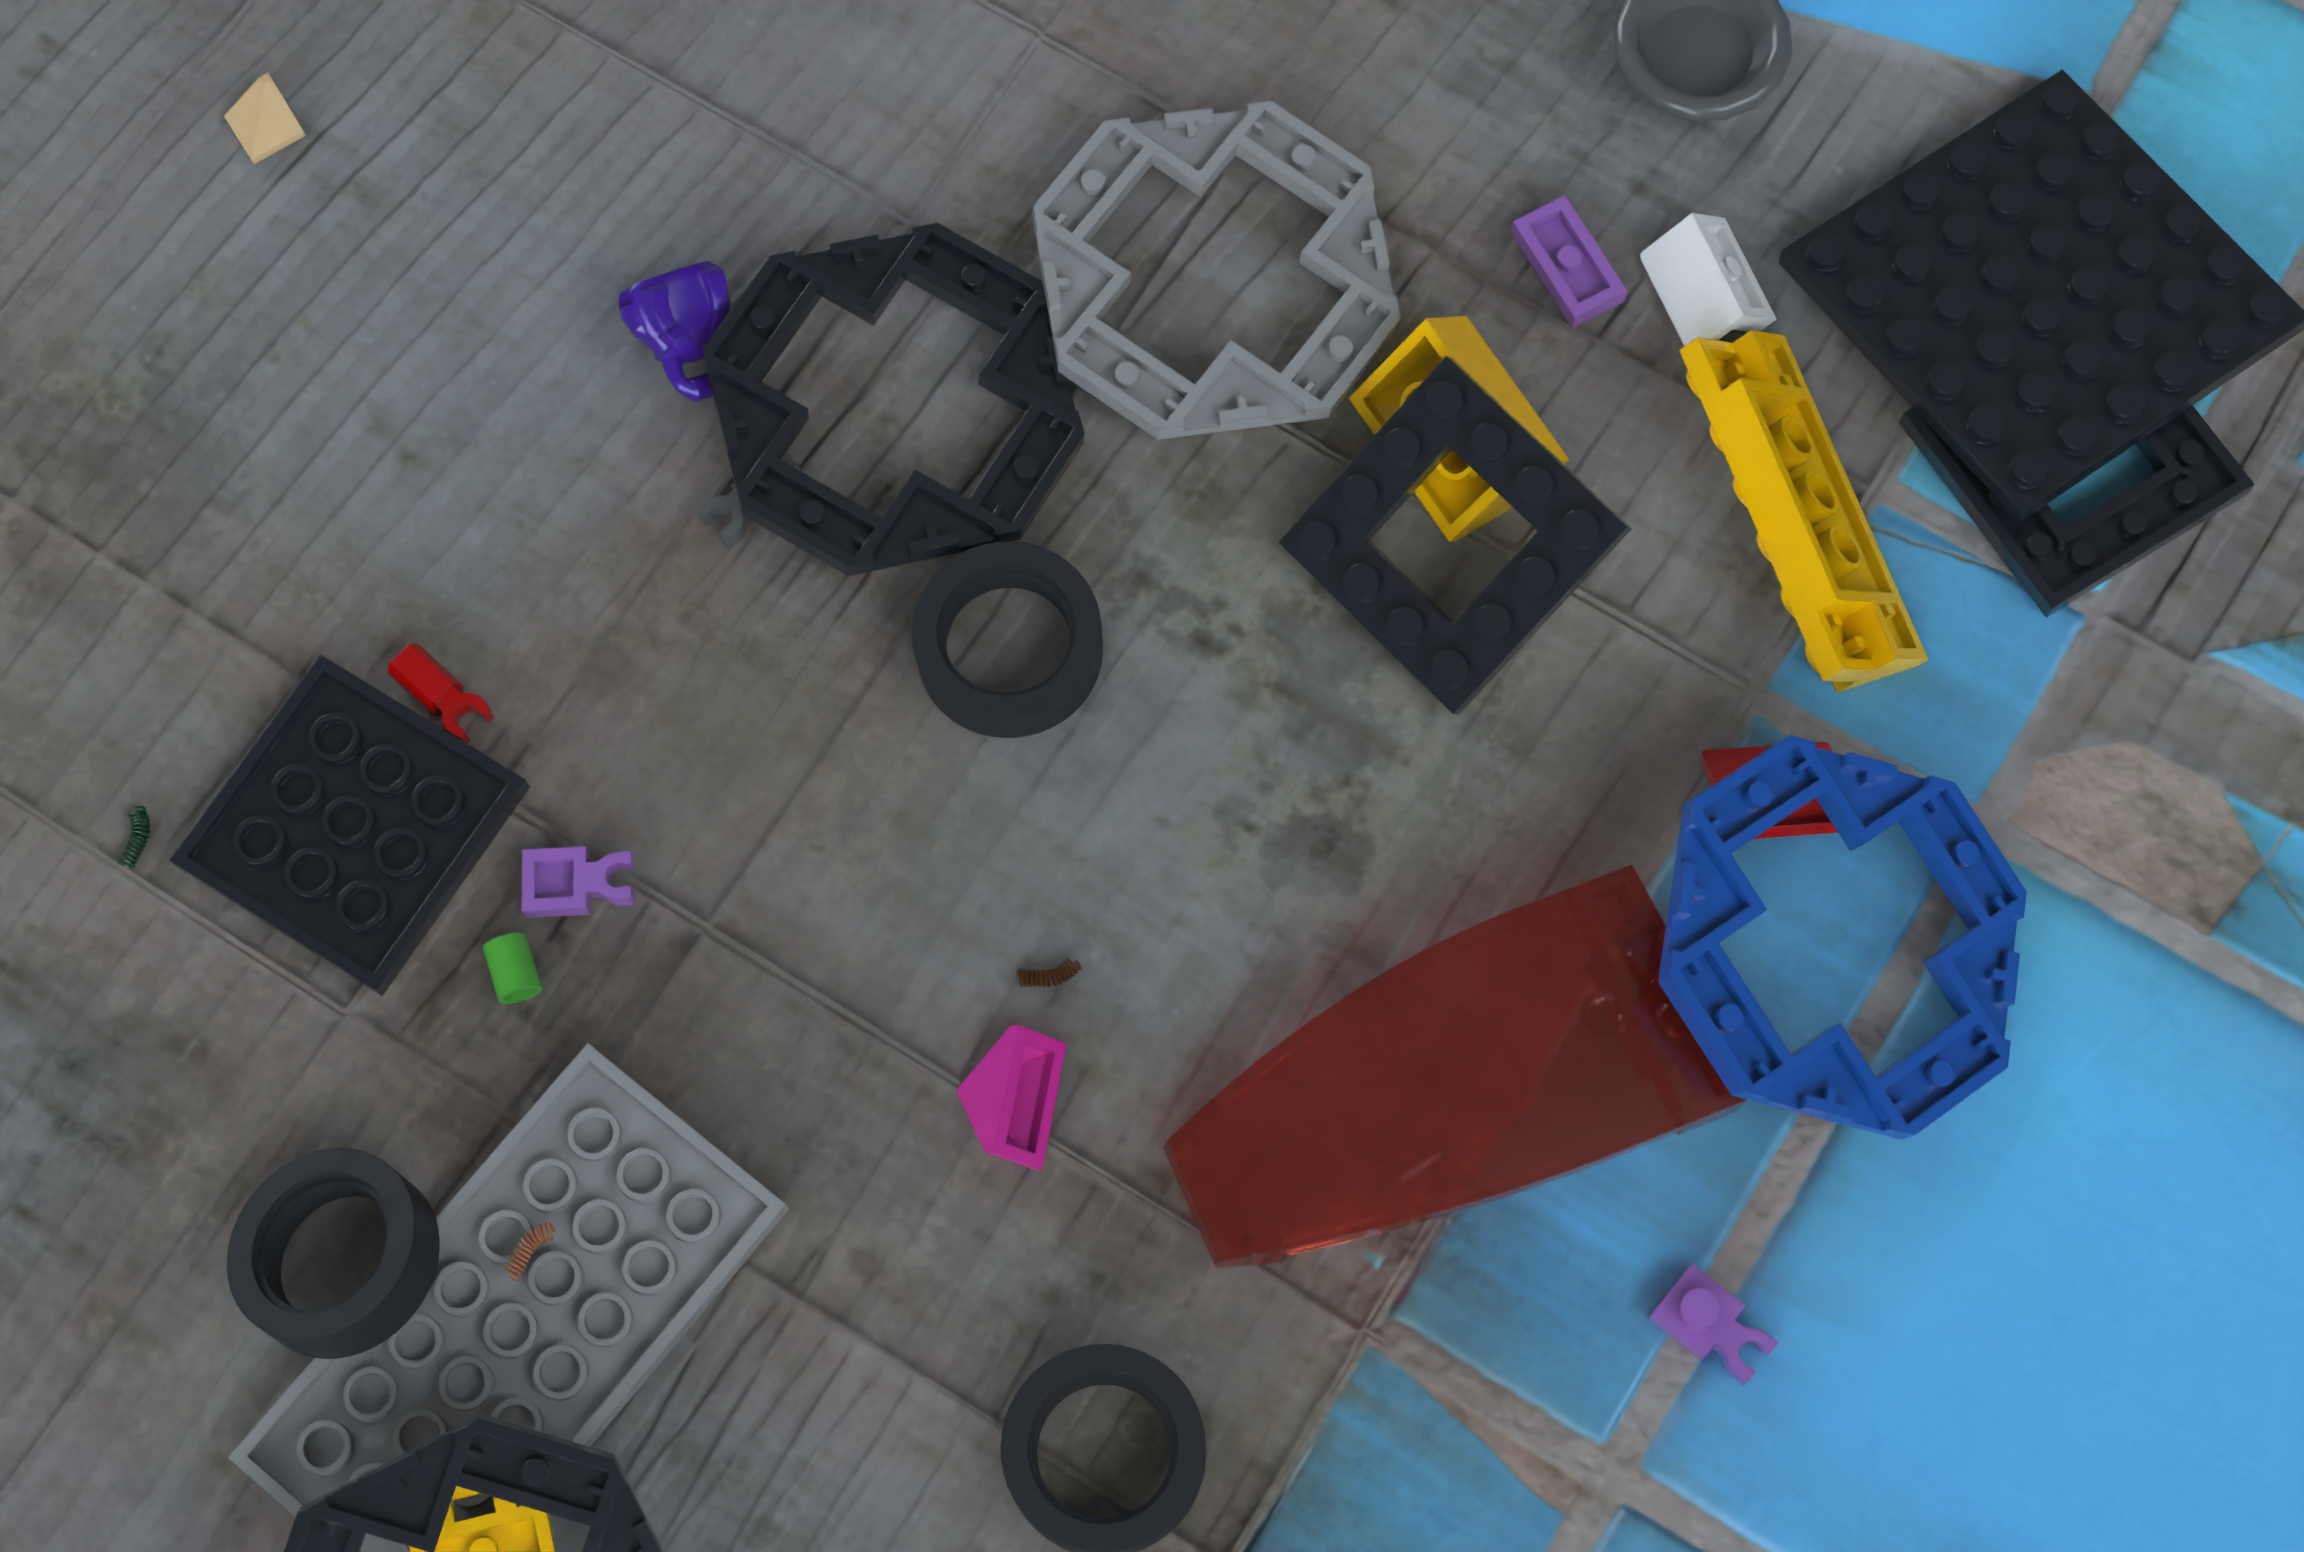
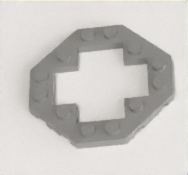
(1237, 386)

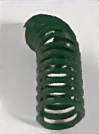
(136, 832)

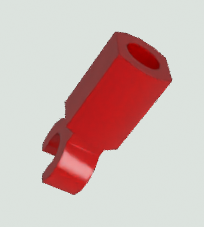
(436, 689)

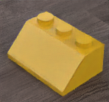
(1453, 491)

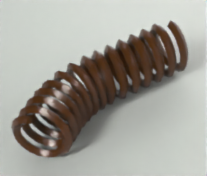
(1059, 973)

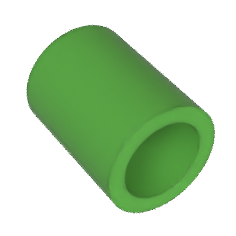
(512, 968)

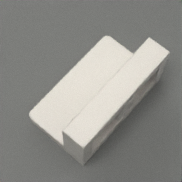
(1705, 280)

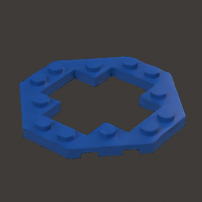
(1715, 899)

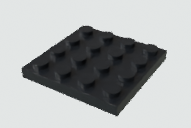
(350, 824)

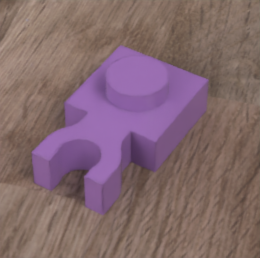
(565, 880)
(1703, 1318)

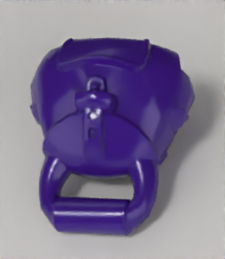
(677, 318)

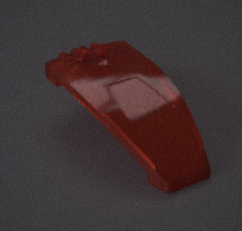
(1453, 1082)

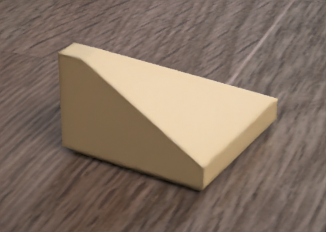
(263, 120)

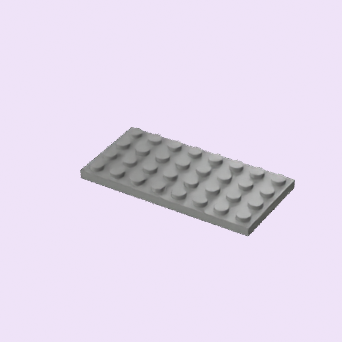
(639, 1250)

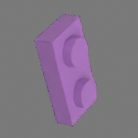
(1568, 261)

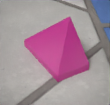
(1015, 1095)

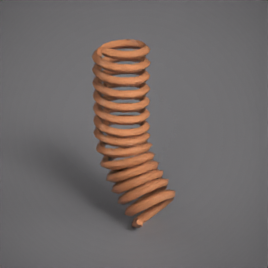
(533, 1241)

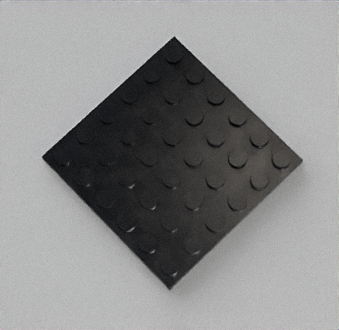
(2042, 293)

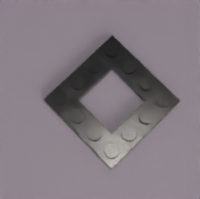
(1570, 540)
(2060, 563)

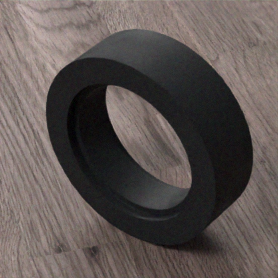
(993, 568)
(280, 1208)
(1082, 1369)

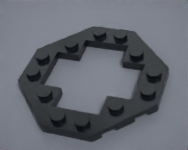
(925, 515)
(490, 1456)

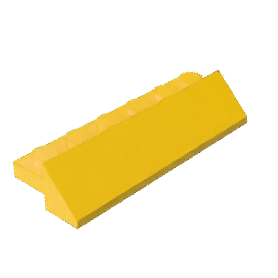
(1803, 509)

